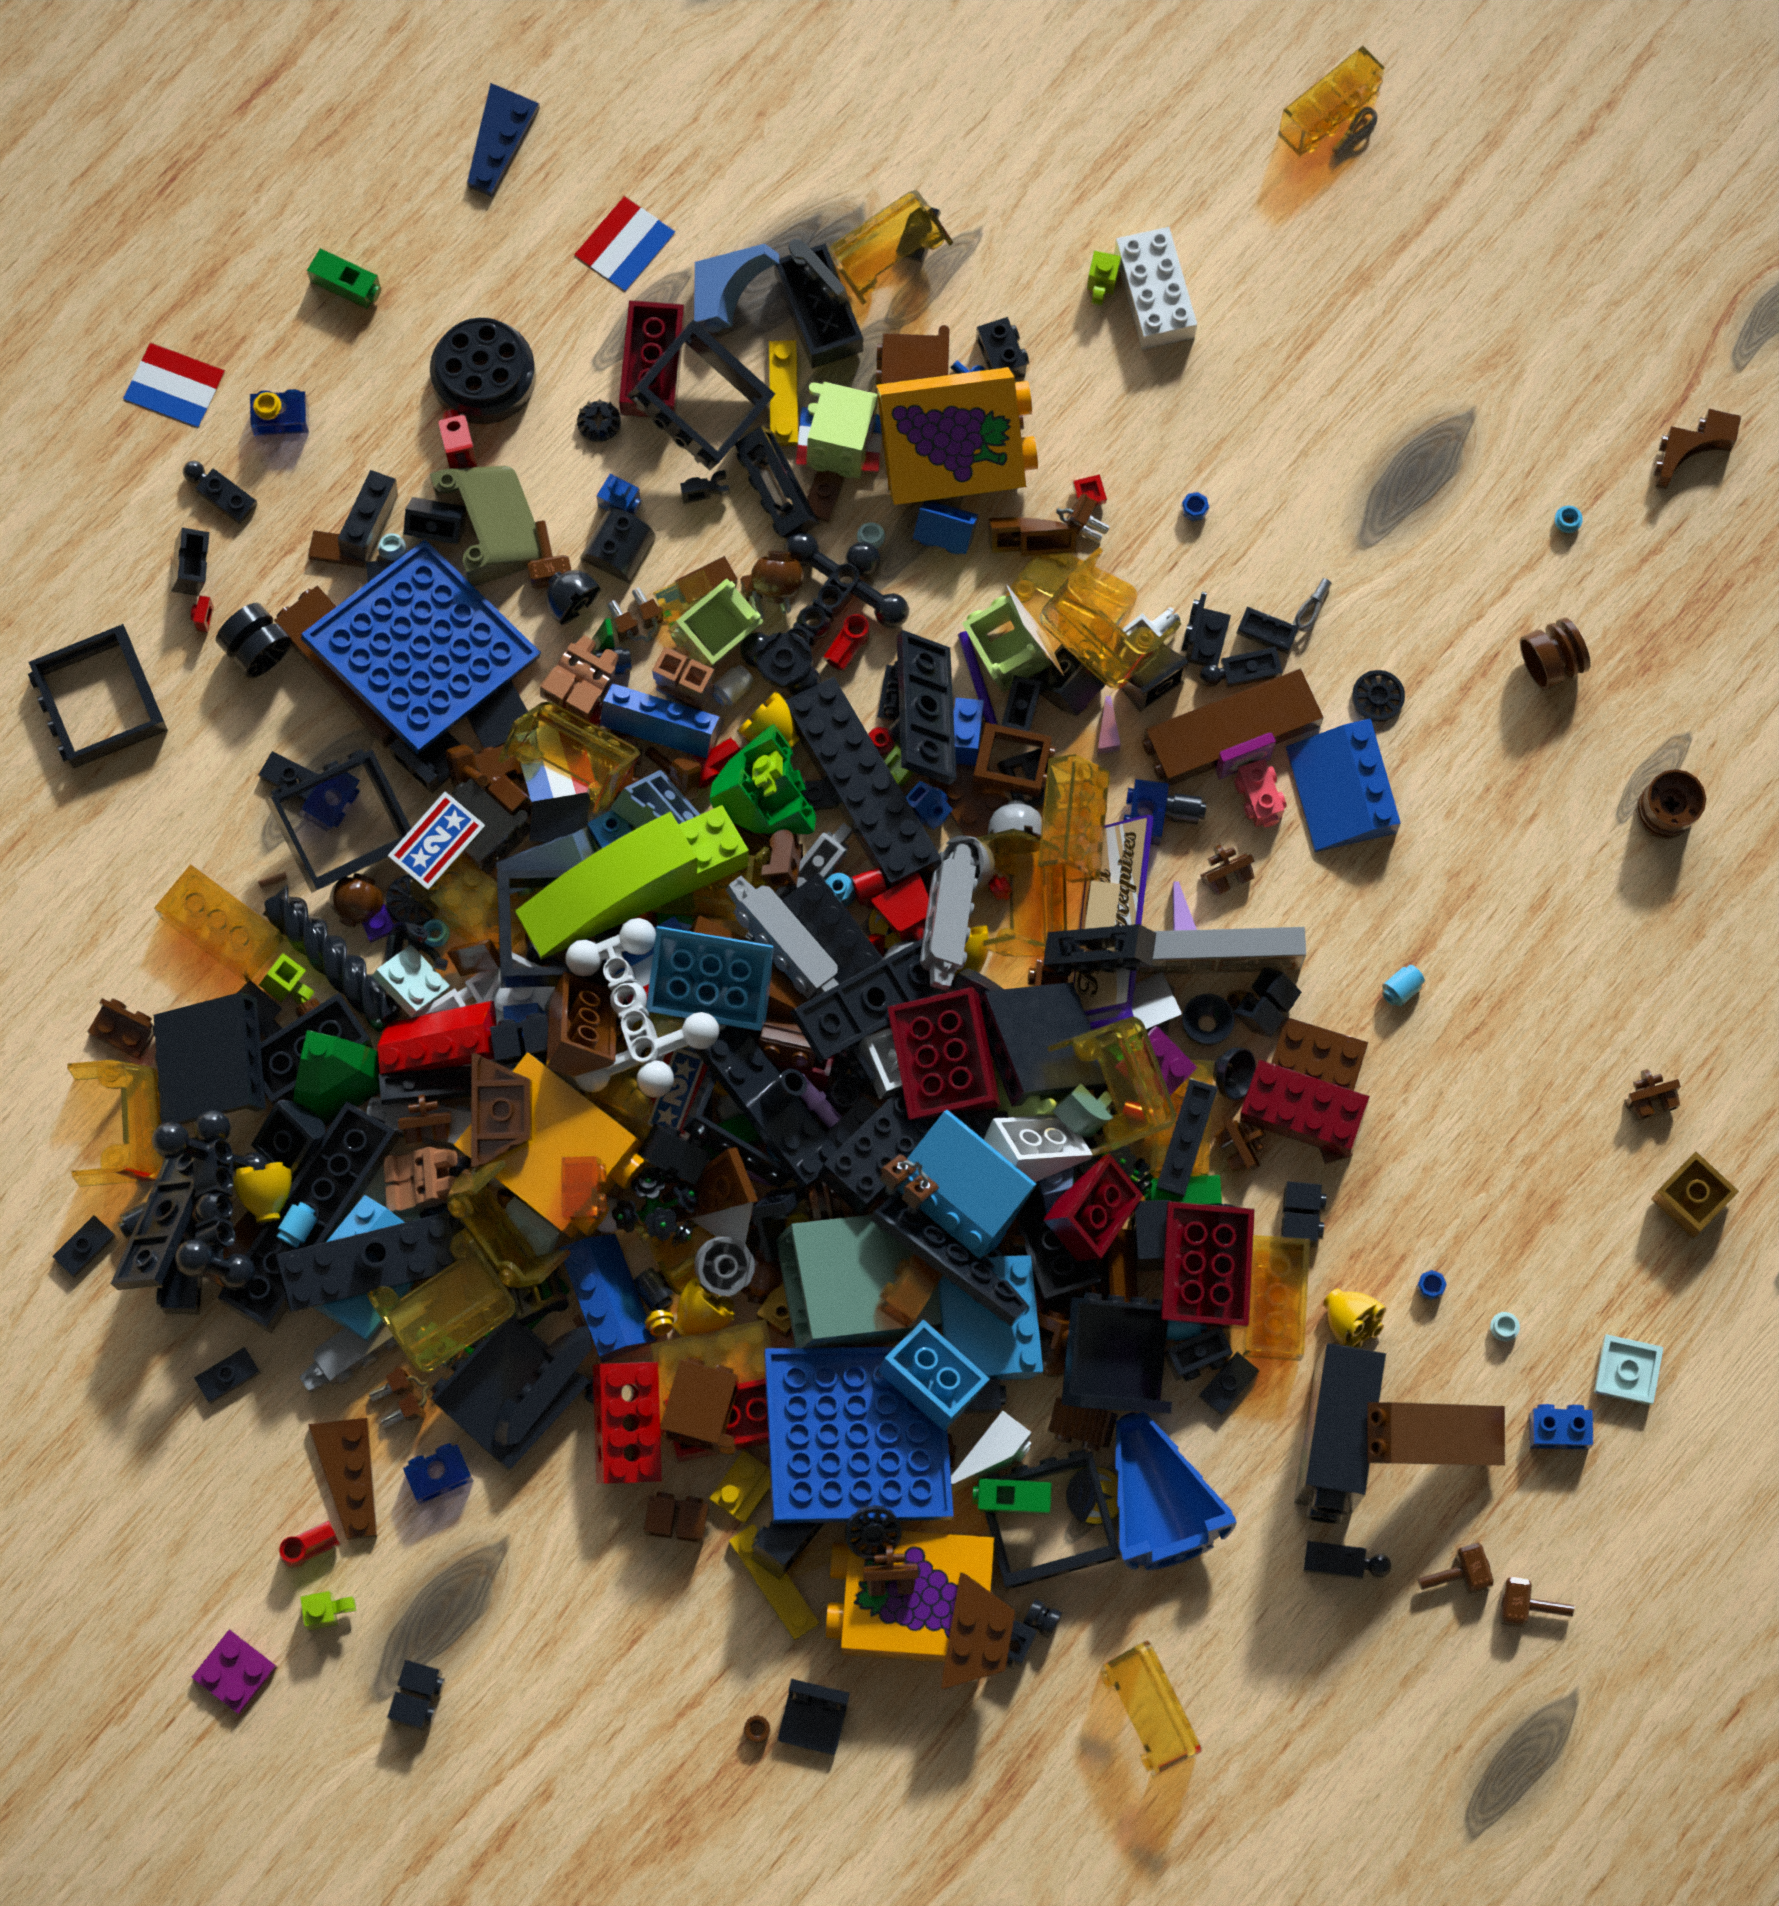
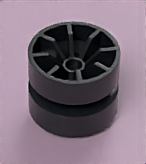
(253, 640)

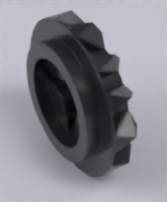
(608, 427)

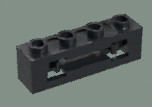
(763, 448)
(1133, 941)

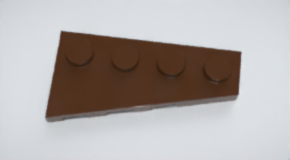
(719, 1187)
(348, 1470)

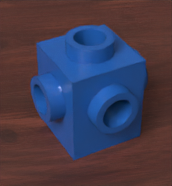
(929, 804)

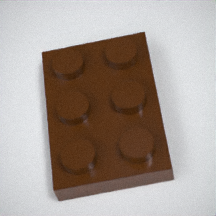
(1319, 1053)

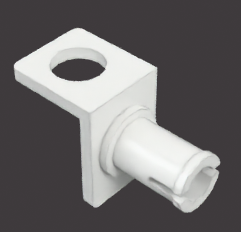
(1159, 625)

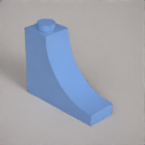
(722, 281)

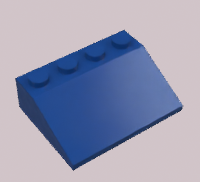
(1343, 786)

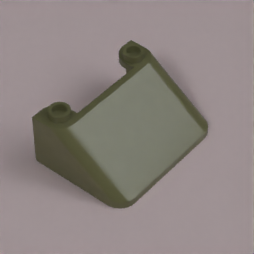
(498, 517)

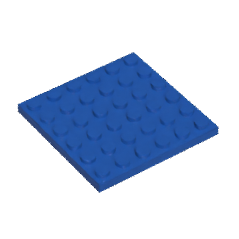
(420, 646)
(849, 1440)

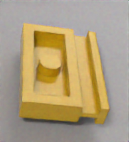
(742, 1487)

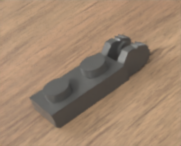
(817, 270)

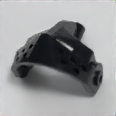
(416, 937)

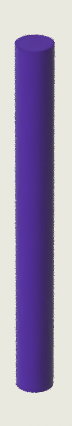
(977, 677)

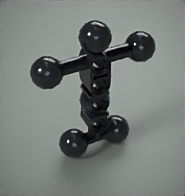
(861, 560)
(213, 1184)

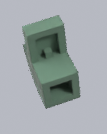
(1083, 1112)

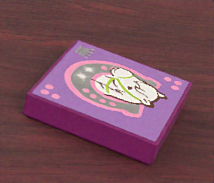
(1243, 754)

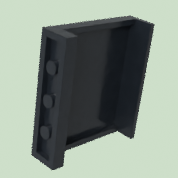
(1022, 1026)
(209, 1058)
(1115, 1354)
(493, 1374)

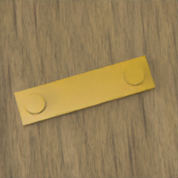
(784, 385)
(781, 1594)

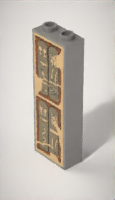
(1227, 950)

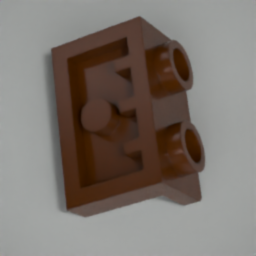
(122, 1028)

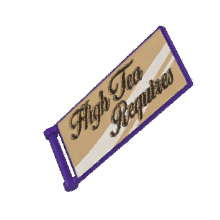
(1123, 863)

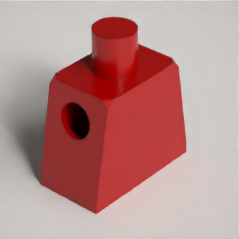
(457, 439)
(904, 908)

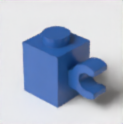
(619, 495)

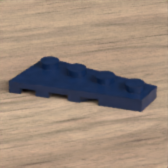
(499, 137)

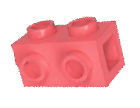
(1262, 799)

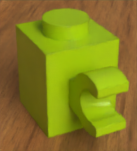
(1103, 275)
(284, 979)
(321, 1609)

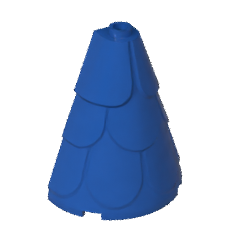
(1162, 1499)

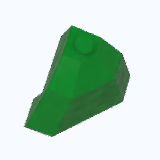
(747, 803)
(334, 1073)

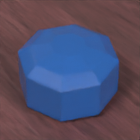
(1195, 506)
(1431, 1285)

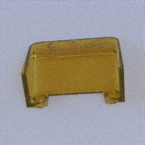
(1050, 571)
(448, 1308)

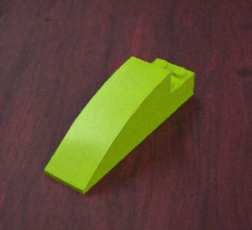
(632, 878)

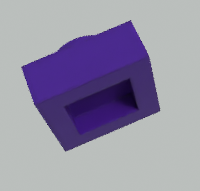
(379, 925)

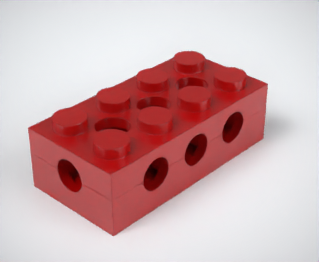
(644, 1433)

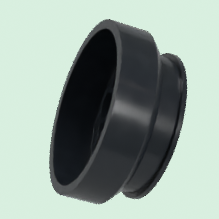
(493, 400)

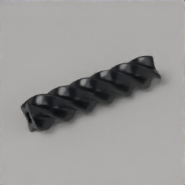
(330, 957)

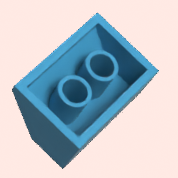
(933, 1375)

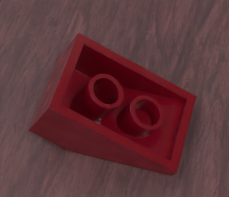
(1093, 1210)

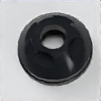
(1211, 1006)
(1239, 1074)

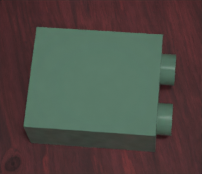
(835, 1282)

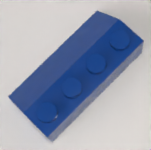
(660, 721)
(607, 1296)

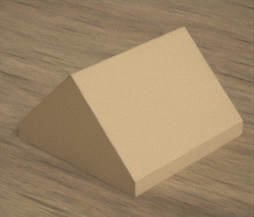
(1102, 904)

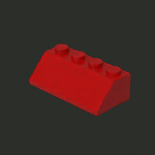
(438, 1039)

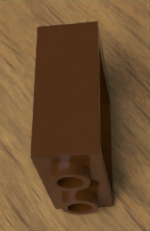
(1009, 783)

